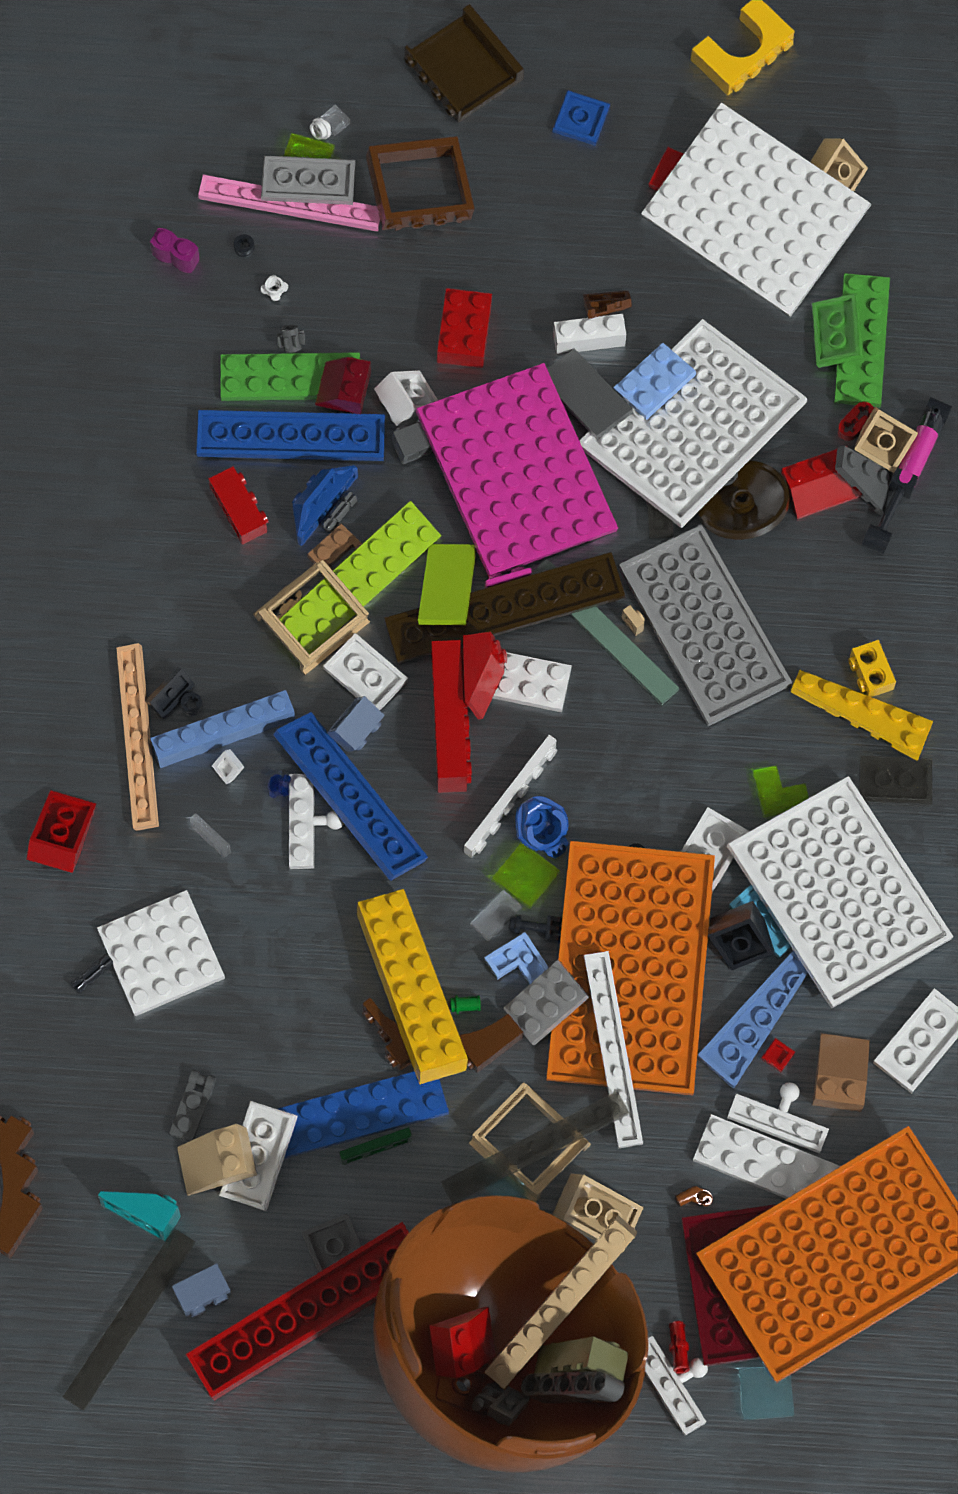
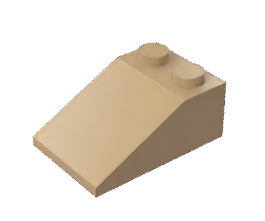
(217, 1159)
(593, 1207)

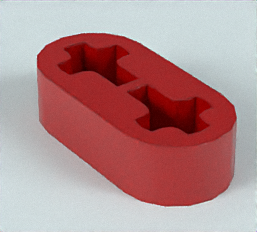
(852, 417)

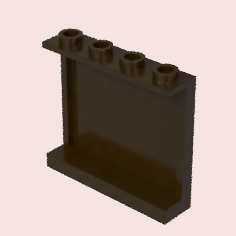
(464, 65)

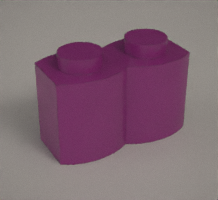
(174, 250)

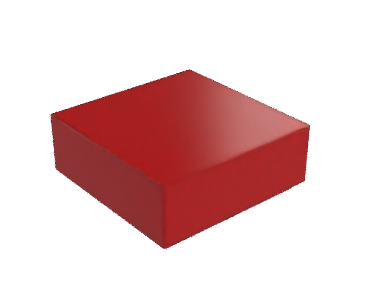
(778, 1055)

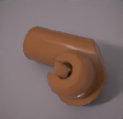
(696, 1195)

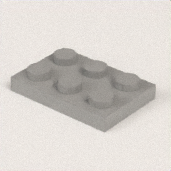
(546, 1002)

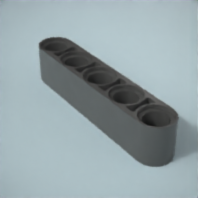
(572, 1387)

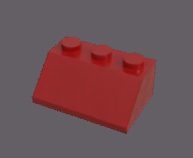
(817, 485)

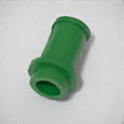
(461, 1004)

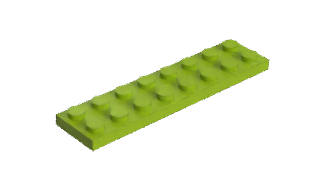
(363, 573)

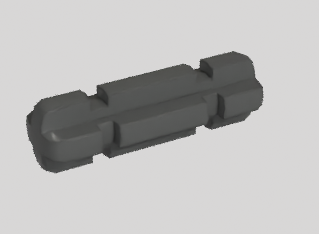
(339, 511)

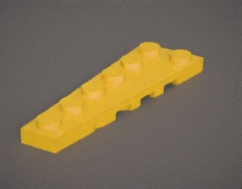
(897, 726)

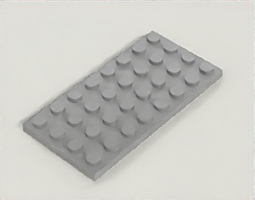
(705, 625)

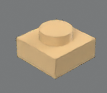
(633, 619)

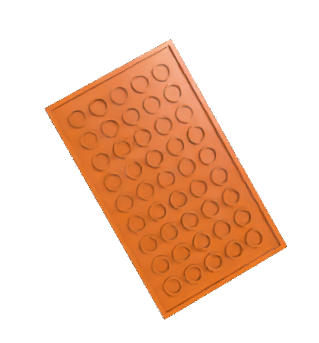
(655, 924)
(838, 1254)

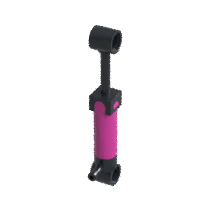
(909, 470)

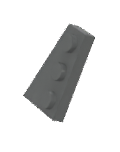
(866, 475)

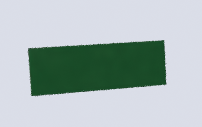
(375, 1146)

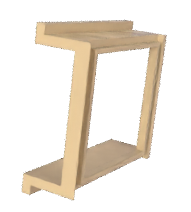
(307, 661)
(486, 1149)

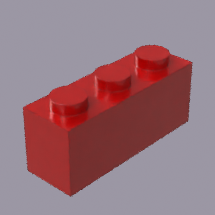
(238, 504)

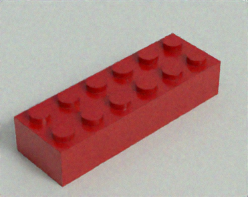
(449, 712)

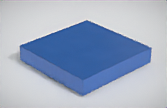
(581, 118)

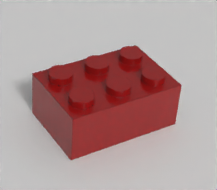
(464, 328)

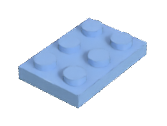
(654, 381)

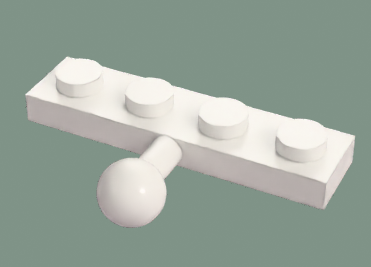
(303, 822)
(778, 1121)
(671, 1388)

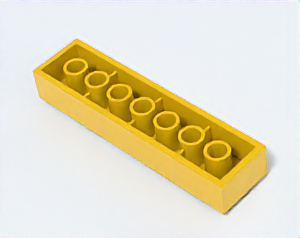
(411, 986)

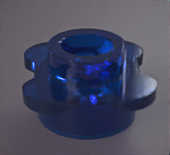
(279, 785)

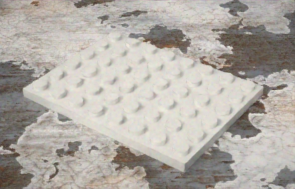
(756, 209)
(701, 431)
(840, 892)

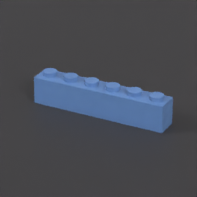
(223, 729)

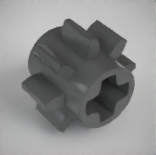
(290, 338)

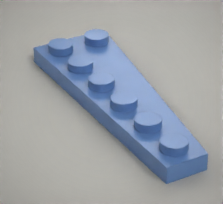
(746, 1031)

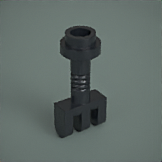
(548, 928)

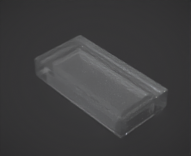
(210, 835)
(496, 915)

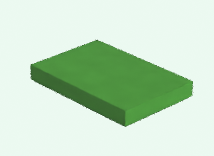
(837, 330)

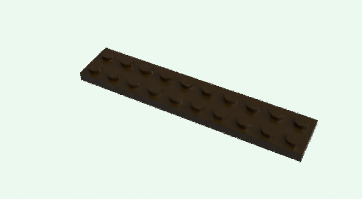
(514, 605)

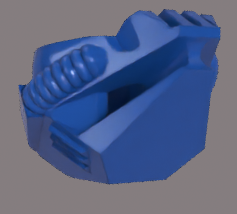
(542, 826)

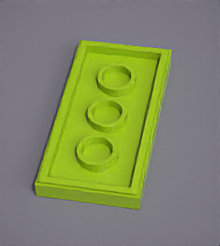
(447, 584)

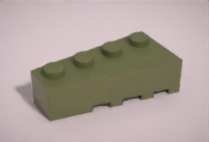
(582, 1356)

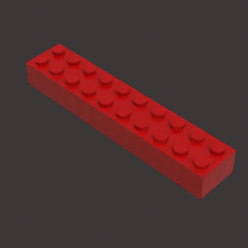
(295, 1316)

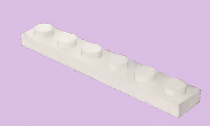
(505, 804)

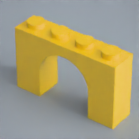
(731, 72)

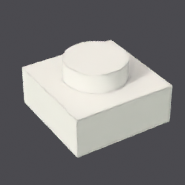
(228, 766)

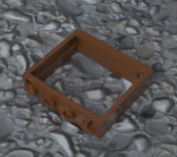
(414, 151)

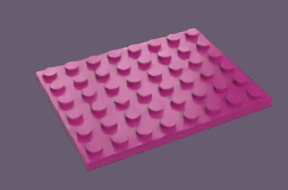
(516, 470)

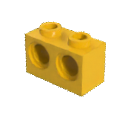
(877, 668)

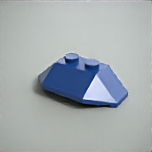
(319, 498)

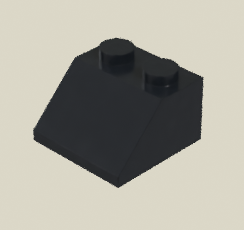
(741, 935)

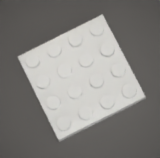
(161, 953)

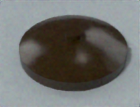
(748, 505)

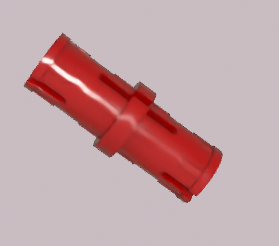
(679, 1347)

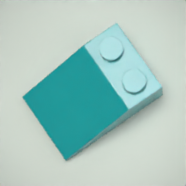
(148, 1211)

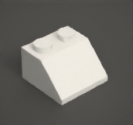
(404, 393)

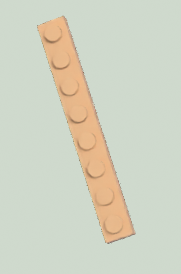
(137, 737)

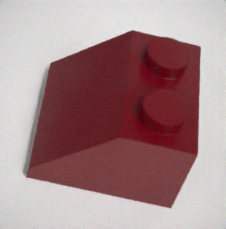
(344, 384)

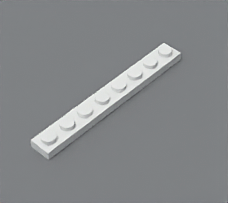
(613, 1045)

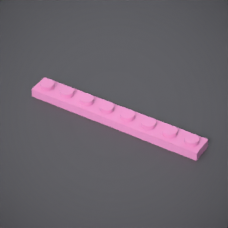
(249, 196)

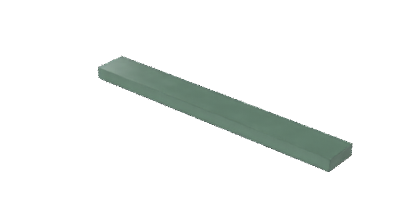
(622, 649)

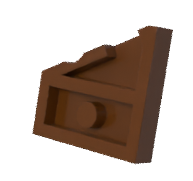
(605, 303)

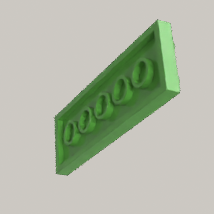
(274, 375)
(863, 378)

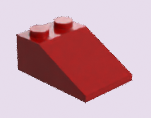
(482, 670)
(60, 831)
(462, 1343)

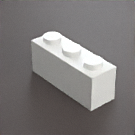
(589, 334)

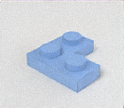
(514, 954)

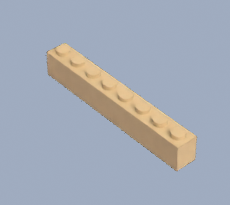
(561, 1301)

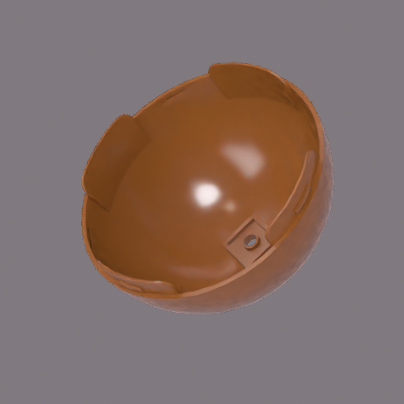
(510, 1260)

